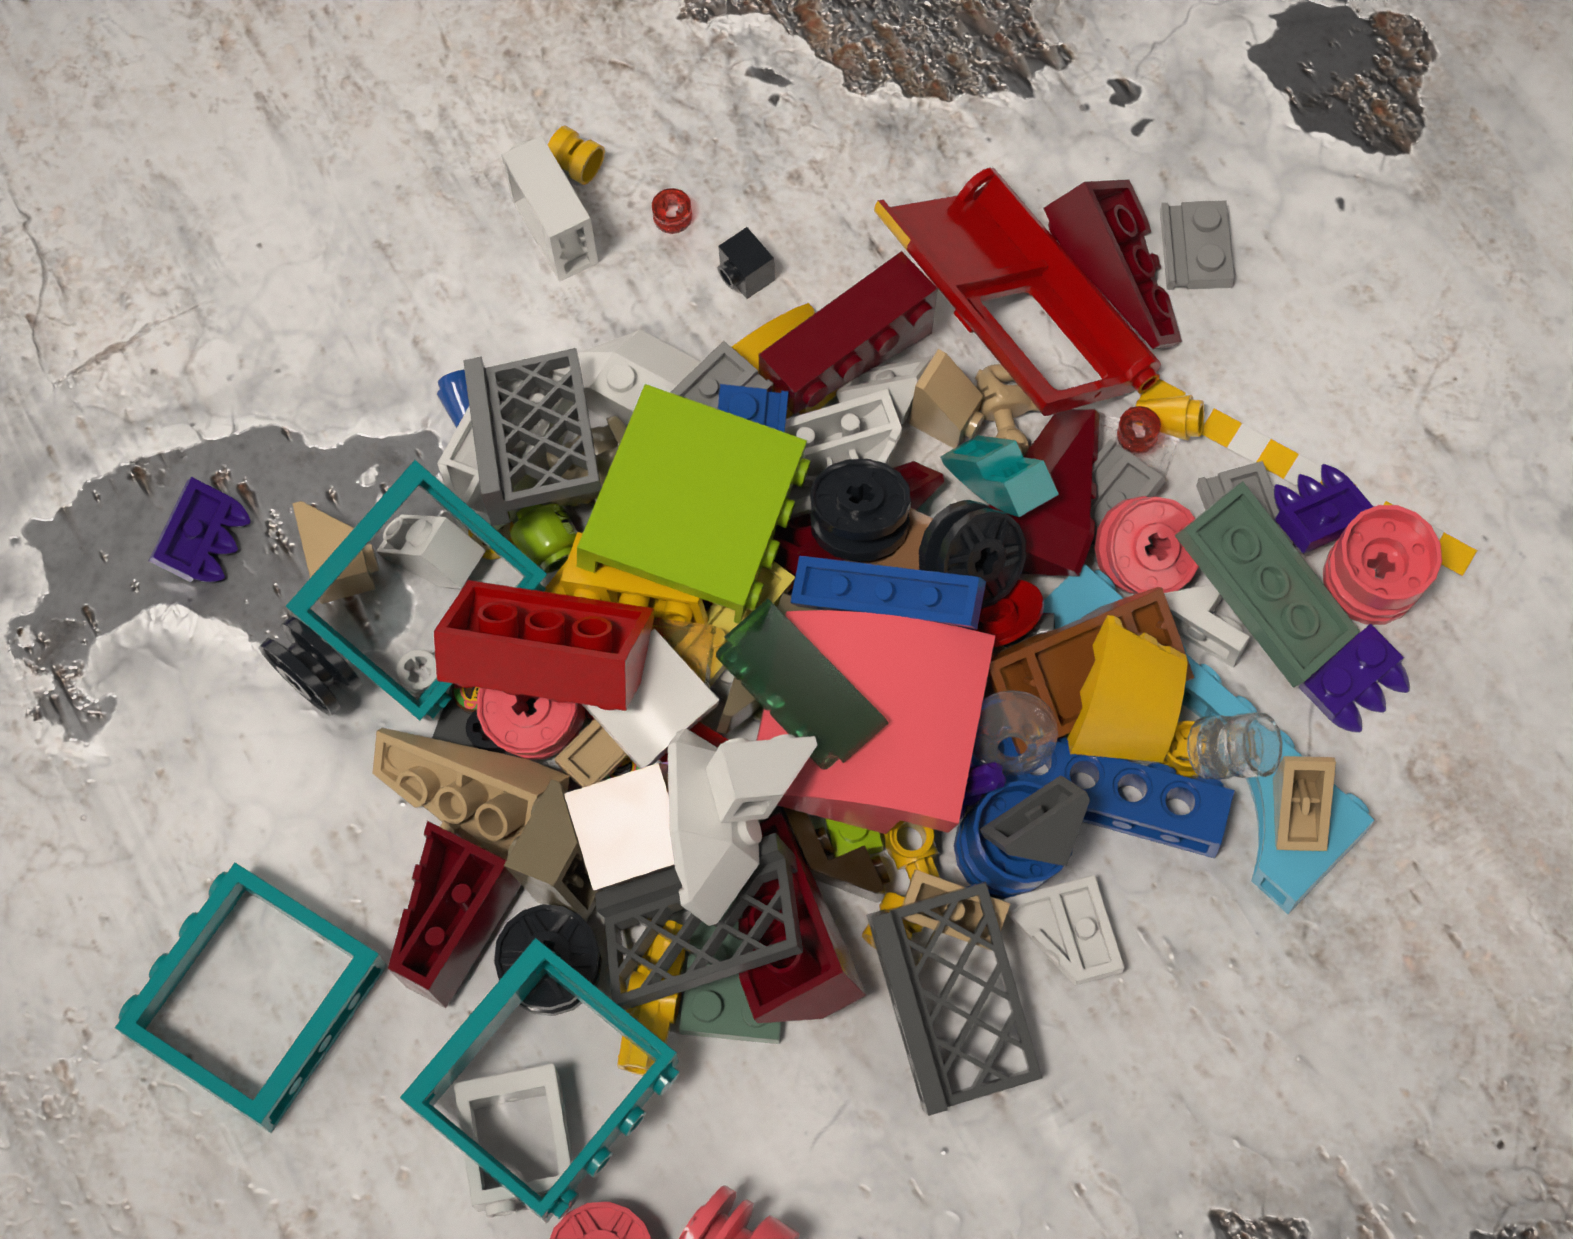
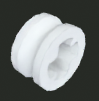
(414, 659)

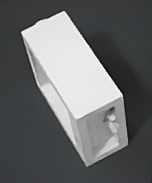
(550, 208)
(505, 1089)

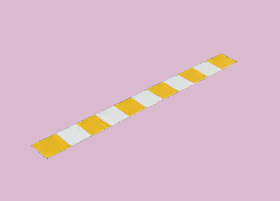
(1290, 464)

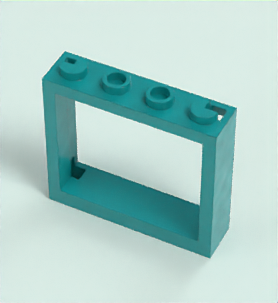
(435, 695)
(479, 1029)
(315, 1037)

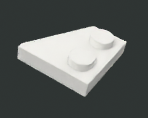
(1070, 928)

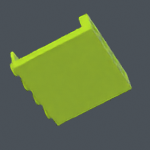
(695, 500)

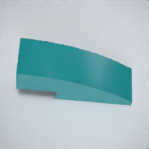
(1001, 474)

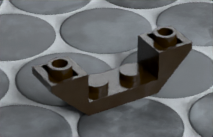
(849, 872)

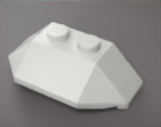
(620, 368)
(844, 431)
(459, 460)
(707, 855)

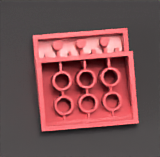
(930, 691)

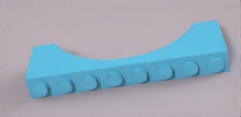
(1280, 874)

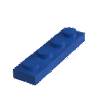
(888, 591)

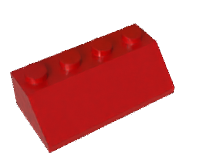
(543, 645)

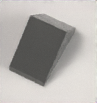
(1042, 824)

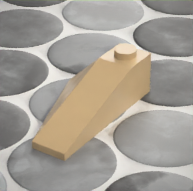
(469, 789)

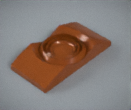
(1060, 660)

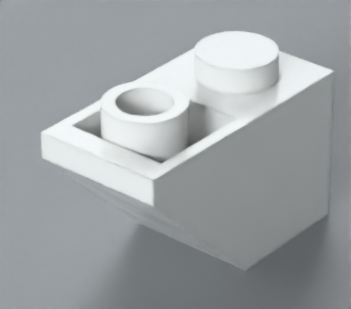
(431, 549)
(754, 775)

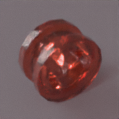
(683, 215)
(1149, 421)

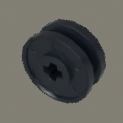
(860, 509)
(975, 542)
(310, 665)
(560, 932)

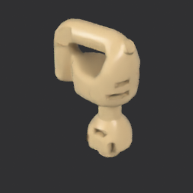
(1003, 403)

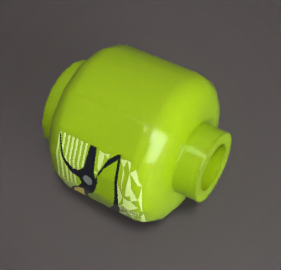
(544, 535)

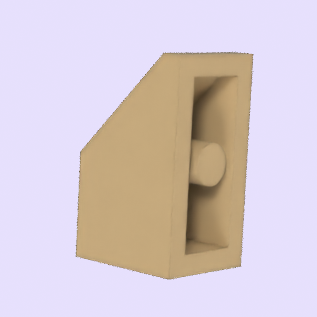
(946, 402)
(319, 538)
(965, 914)

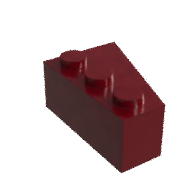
(450, 914)

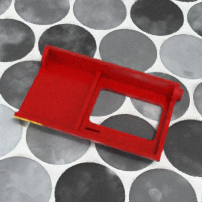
(995, 247)

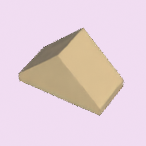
(1303, 802)

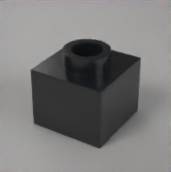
(745, 263)

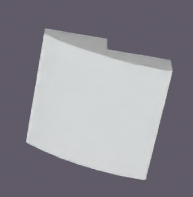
(665, 703)

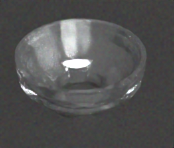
(1017, 716)

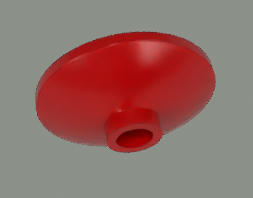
(1013, 614)

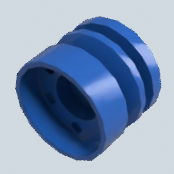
(984, 861)

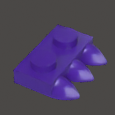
(1319, 510)
(196, 530)
(1354, 677)

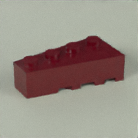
(852, 333)

